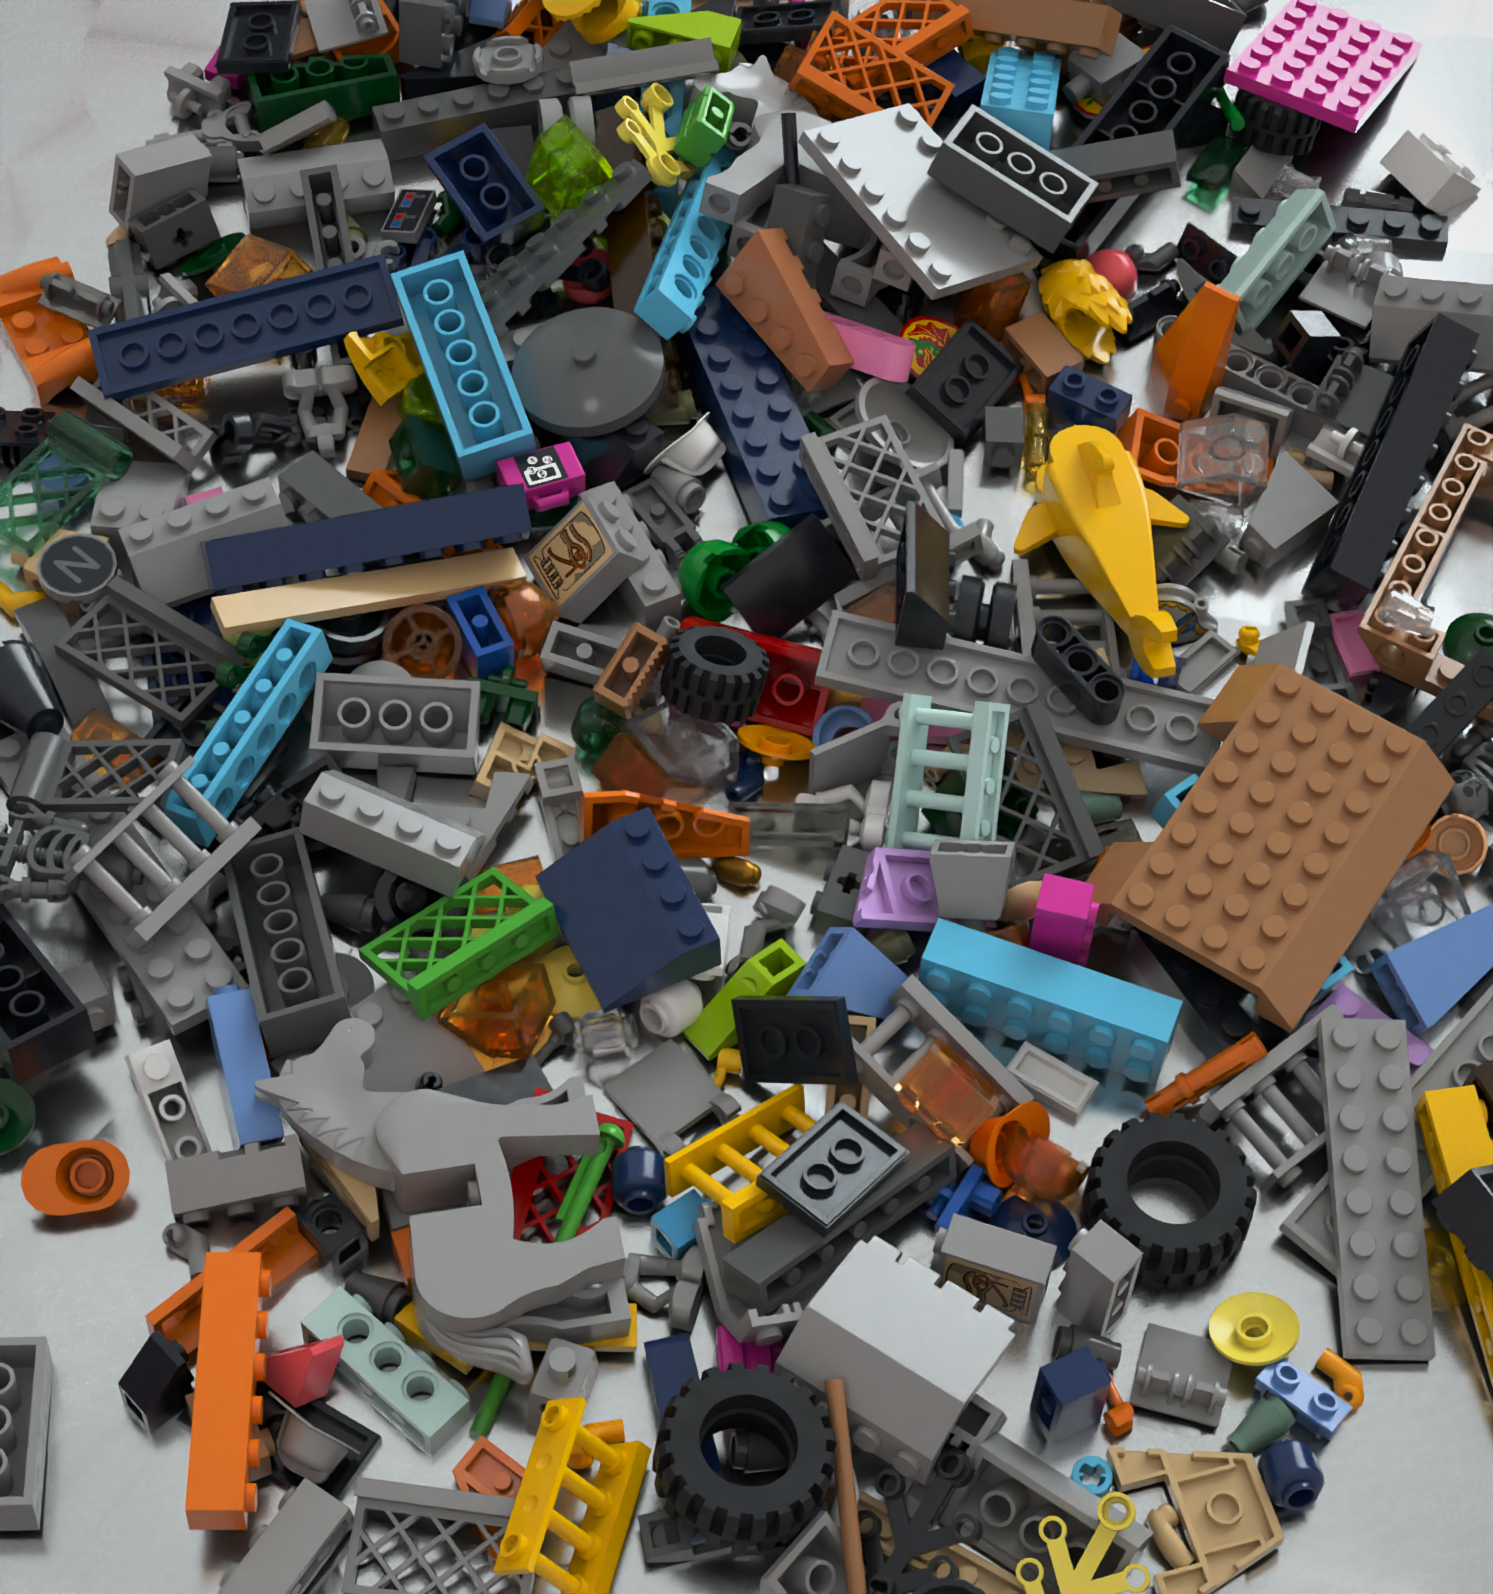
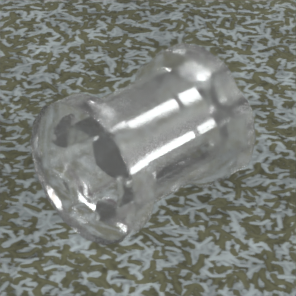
(1290, 180)

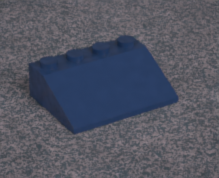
(630, 912)

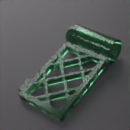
(87, 452)

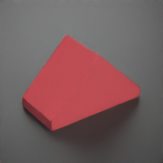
(304, 1370)

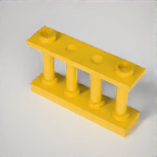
(726, 1146)
(608, 1503)

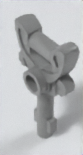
(215, 129)

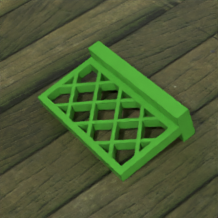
(476, 957)

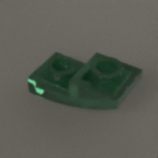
(1216, 163)

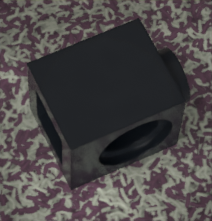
(335, 1248)

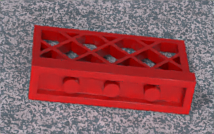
(524, 1178)

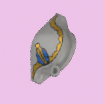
(1187, 611)

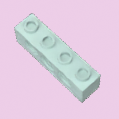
(426, 1422)

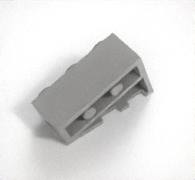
(236, 1180)

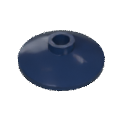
(1056, 1222)

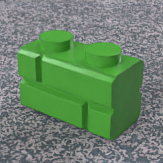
(704, 127)

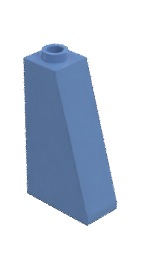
(1436, 969)
(241, 1063)

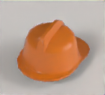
(990, 1138)
(75, 1177)

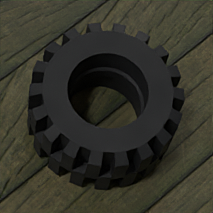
(1274, 126)
(714, 674)

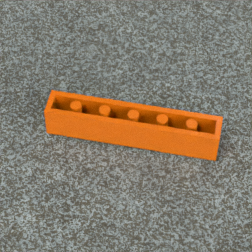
(225, 1391)

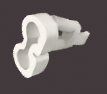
(874, 807)

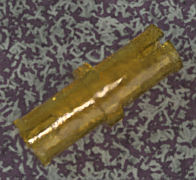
(1036, 437)

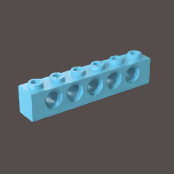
(252, 725)

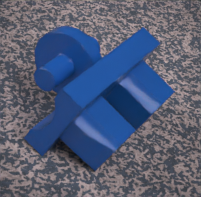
(970, 1195)

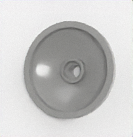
(917, 432)

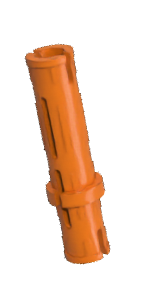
(1216, 1070)

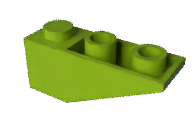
(689, 26)
(764, 974)

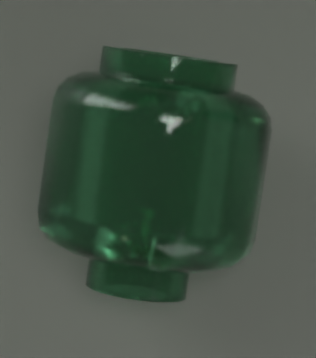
(595, 726)

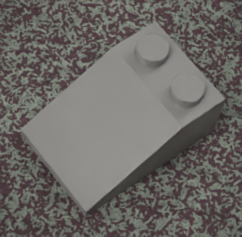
(140, 494)

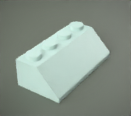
(1279, 255)

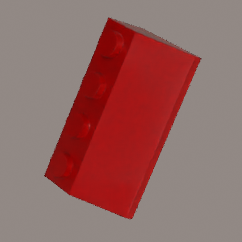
(789, 693)

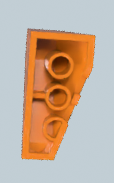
(687, 827)

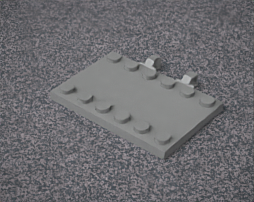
(930, 229)

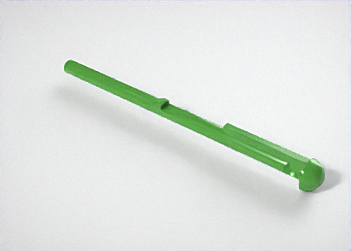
(570, 1215)

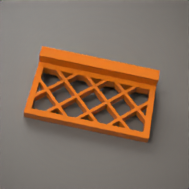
(925, 46)
(845, 102)

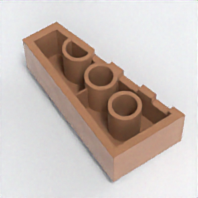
(784, 311)

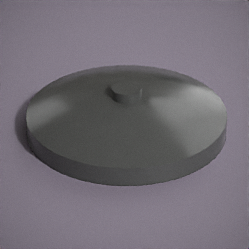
(589, 372)

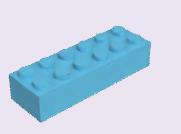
(1023, 92)
(463, 364)
(1049, 1001)

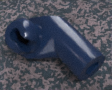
(749, 777)

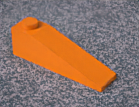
(1194, 353)
(1155, 446)

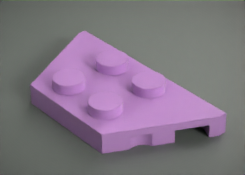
(899, 892)

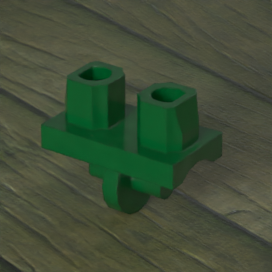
(510, 696)

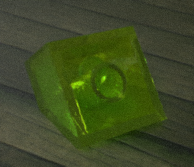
(565, 166)

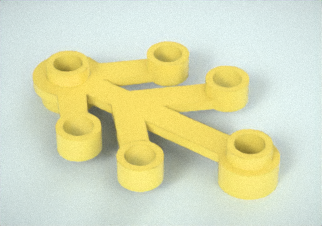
(659, 163)
(1080, 1580)

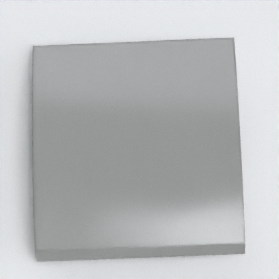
(297, 127)

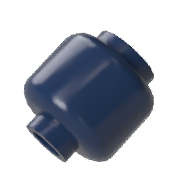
(638, 1180)
(1291, 1474)

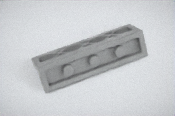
(643, 67)
(149, 431)

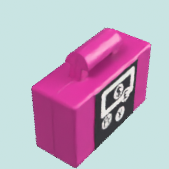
(547, 475)

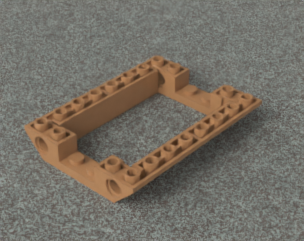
(1402, 653)

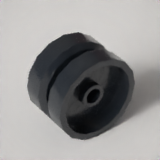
(984, 621)
(353, 638)

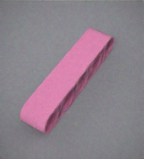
(875, 350)

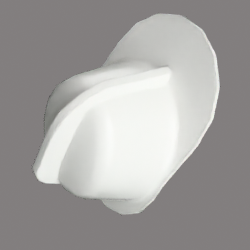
(693, 452)

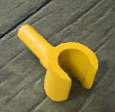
(728, 1062)

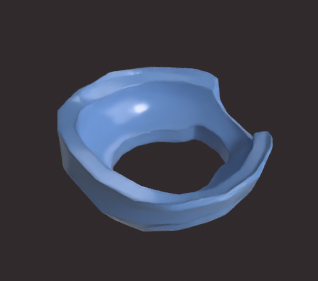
(837, 719)

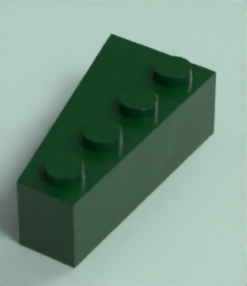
(347, 85)

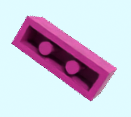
(1064, 919)

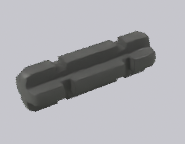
(1376, 200)

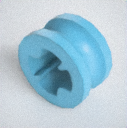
(1090, 1466)

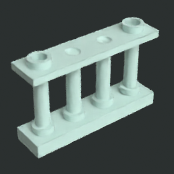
(982, 764)

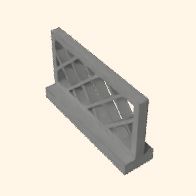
(839, 499)
(431, 1503)

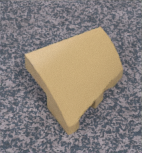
(516, 753)

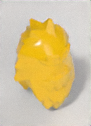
(1084, 307)

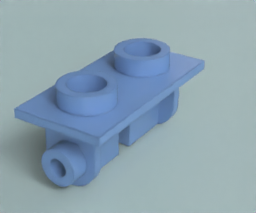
(1316, 1405)

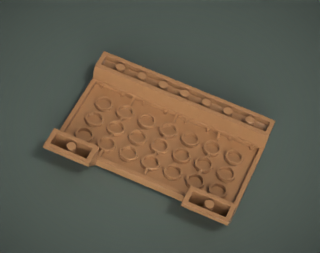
(1278, 838)

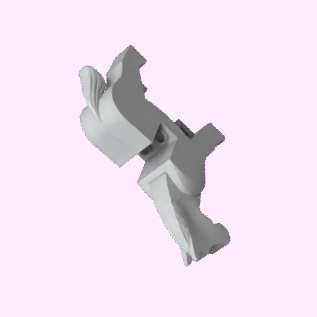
(747, 187)
(431, 1150)

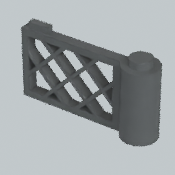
(49, 772)

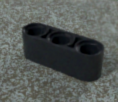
(1072, 653)

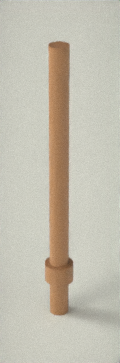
(846, 1488)

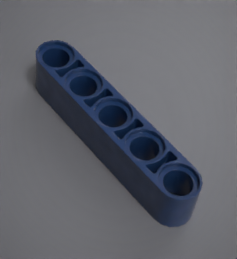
(670, 1366)

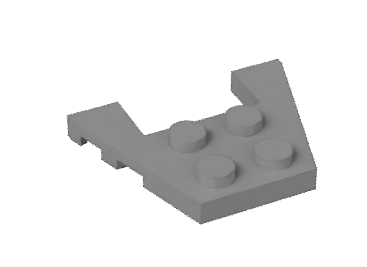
(500, 806)

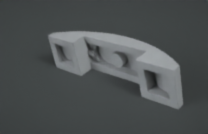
(559, 798)

